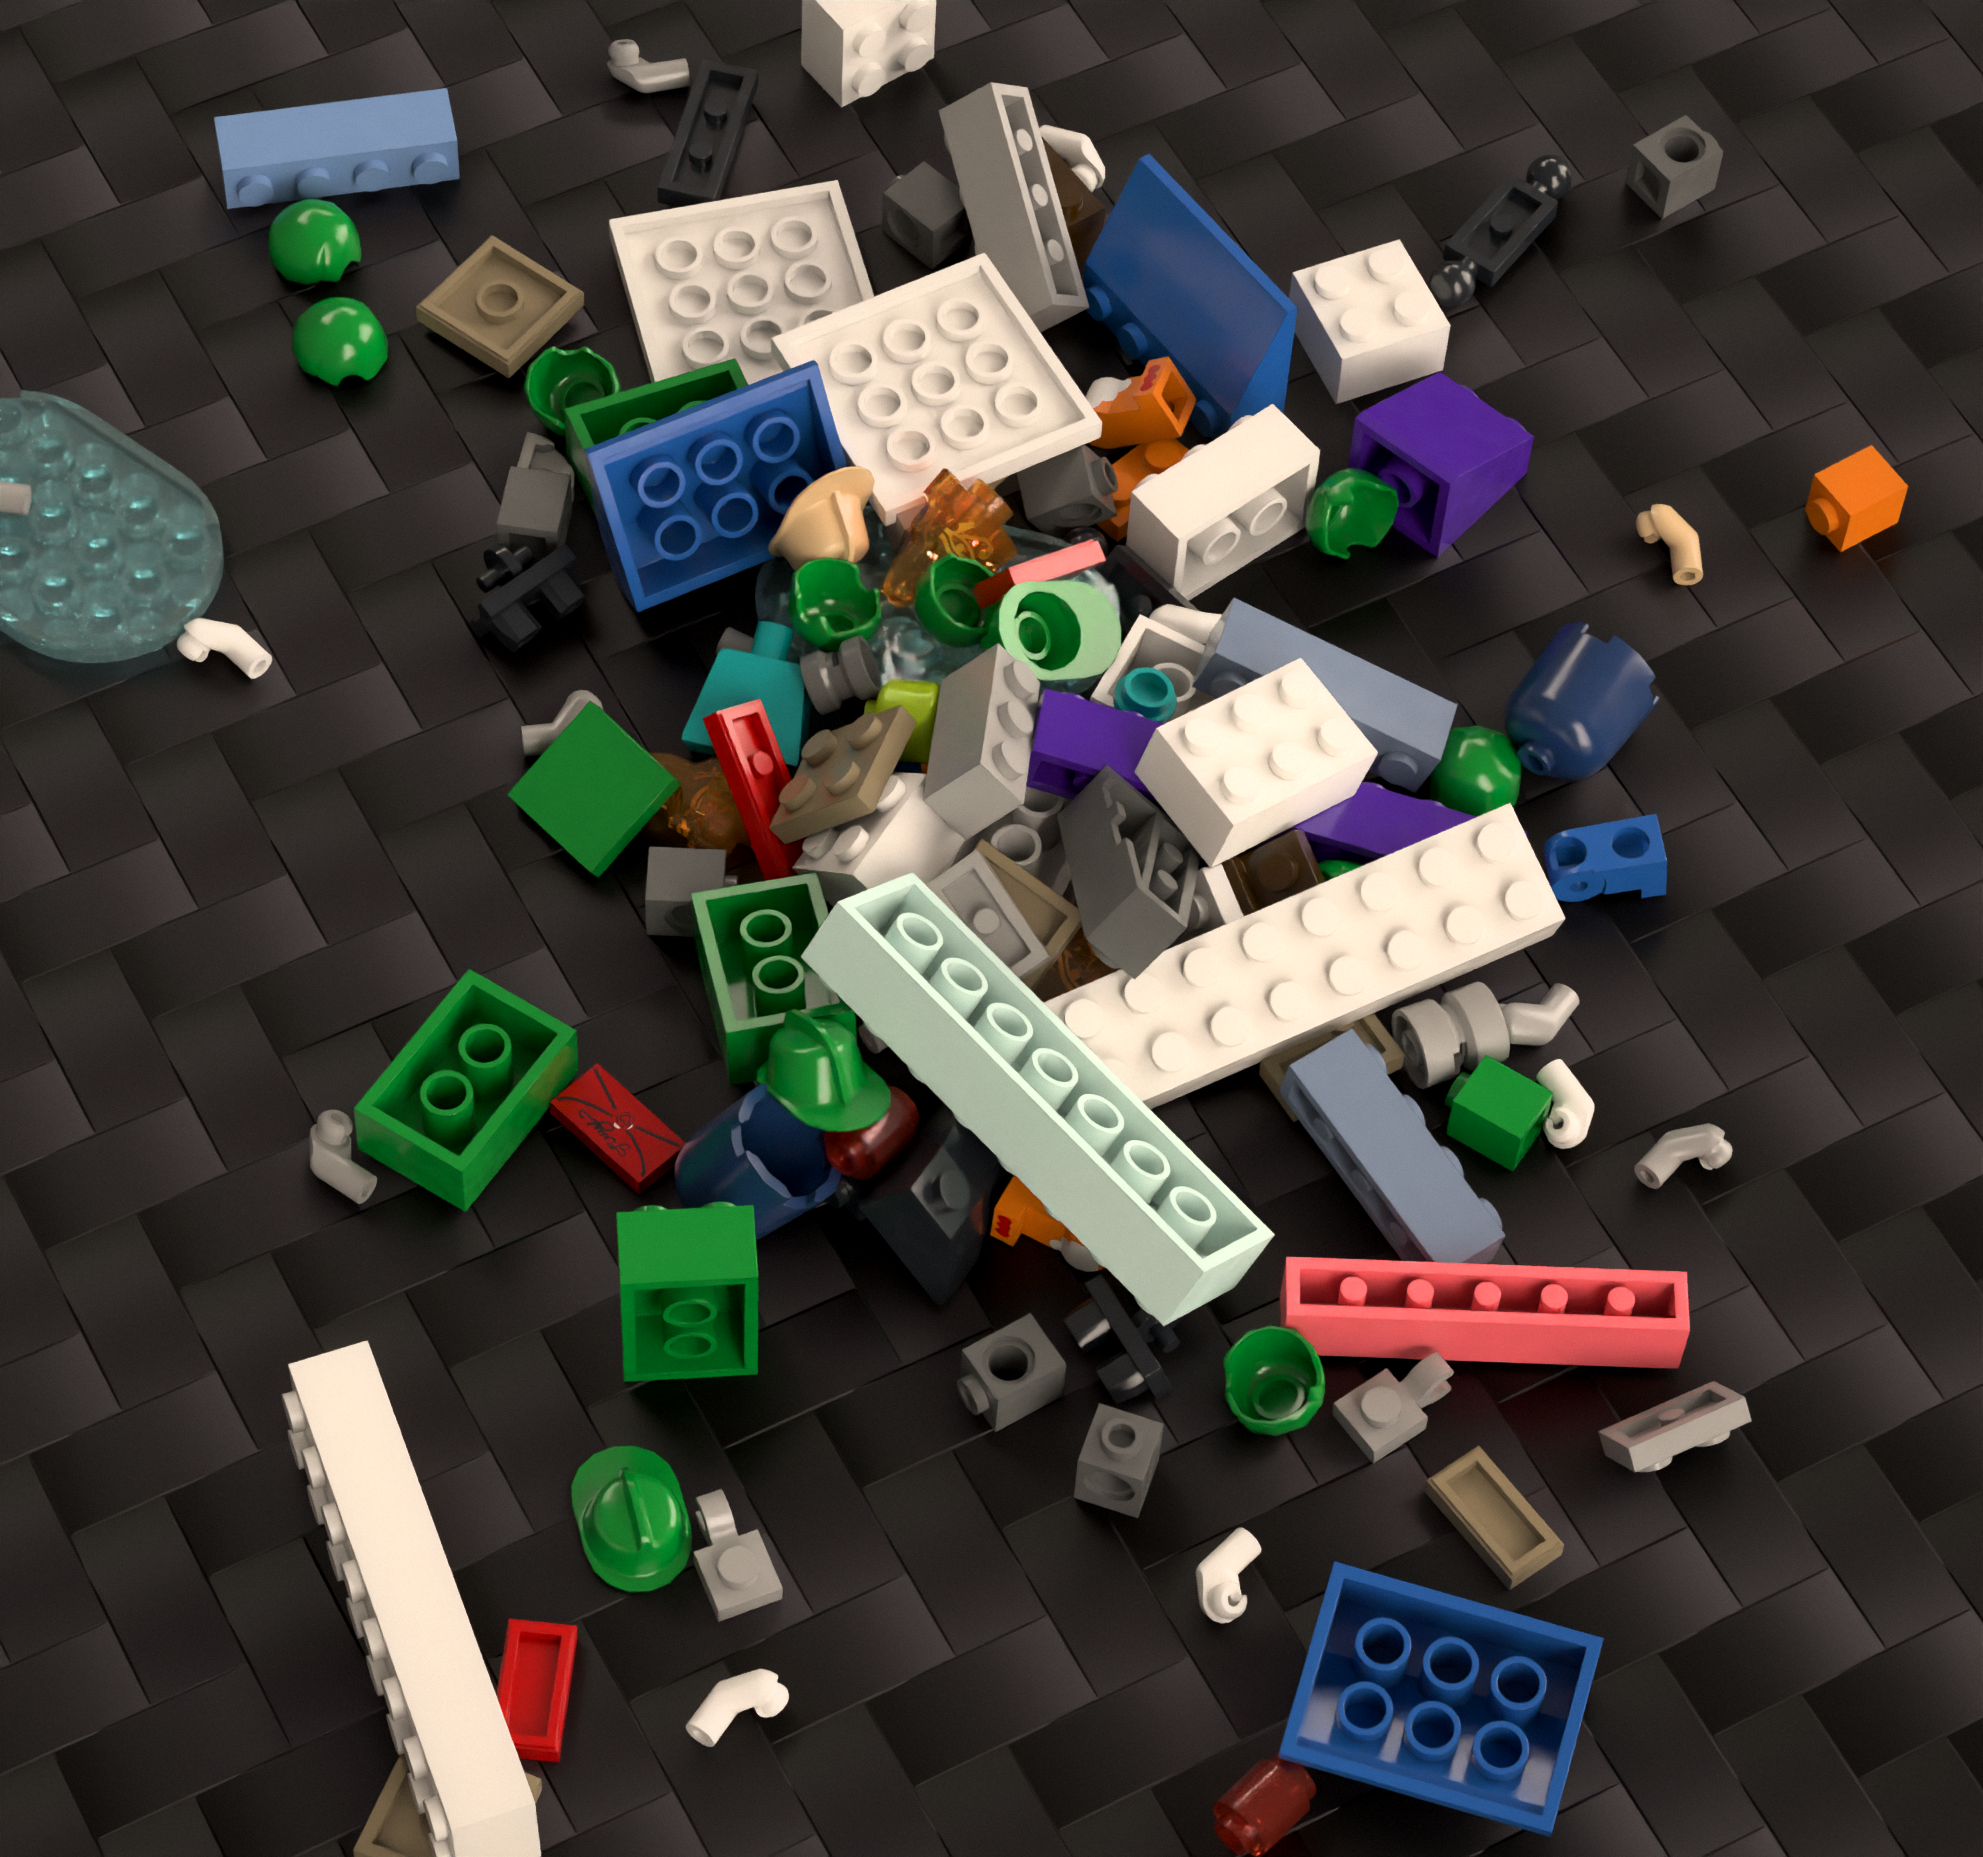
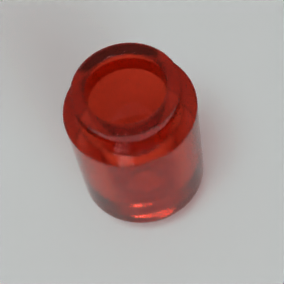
(868, 1149)
(1263, 1805)

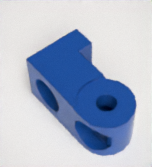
(1607, 859)

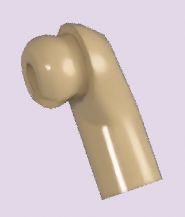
(1679, 536)

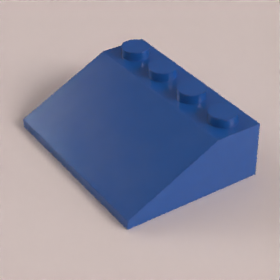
(1188, 292)
(710, 484)
(1441, 1698)

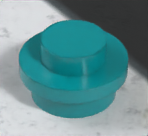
(1147, 693)

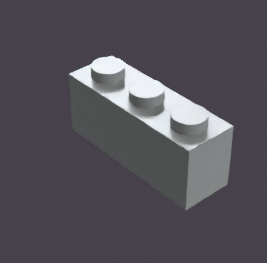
(982, 741)

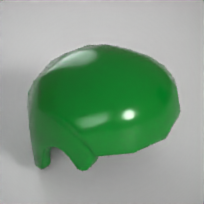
(313, 242)
(339, 340)
(564, 380)
(1350, 511)
(832, 604)
(948, 604)
(1476, 771)
(1273, 1380)

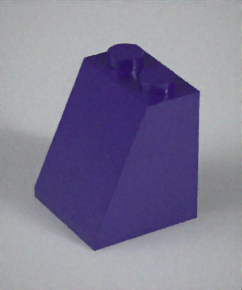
(1442, 455)

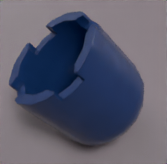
(1578, 704)
(759, 1159)

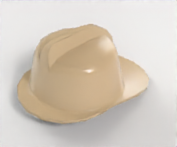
(827, 519)

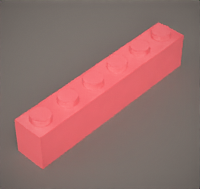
(1487, 1312)

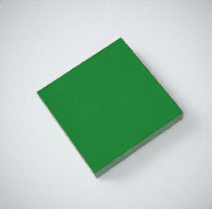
(594, 789)

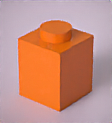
(1855, 498)

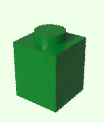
(1497, 1112)

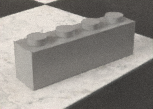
(1014, 200)

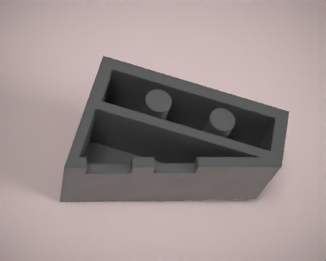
(1127, 871)

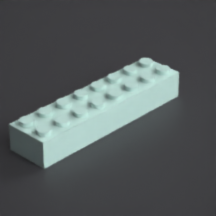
(1037, 1097)

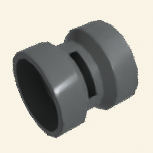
(841, 675)

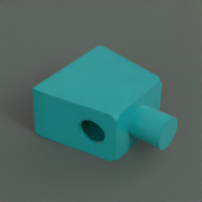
(762, 675)

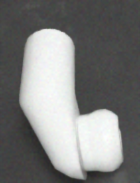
(1186, 621)
(1218, 1576)
(732, 1696)

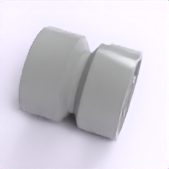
(1450, 1034)

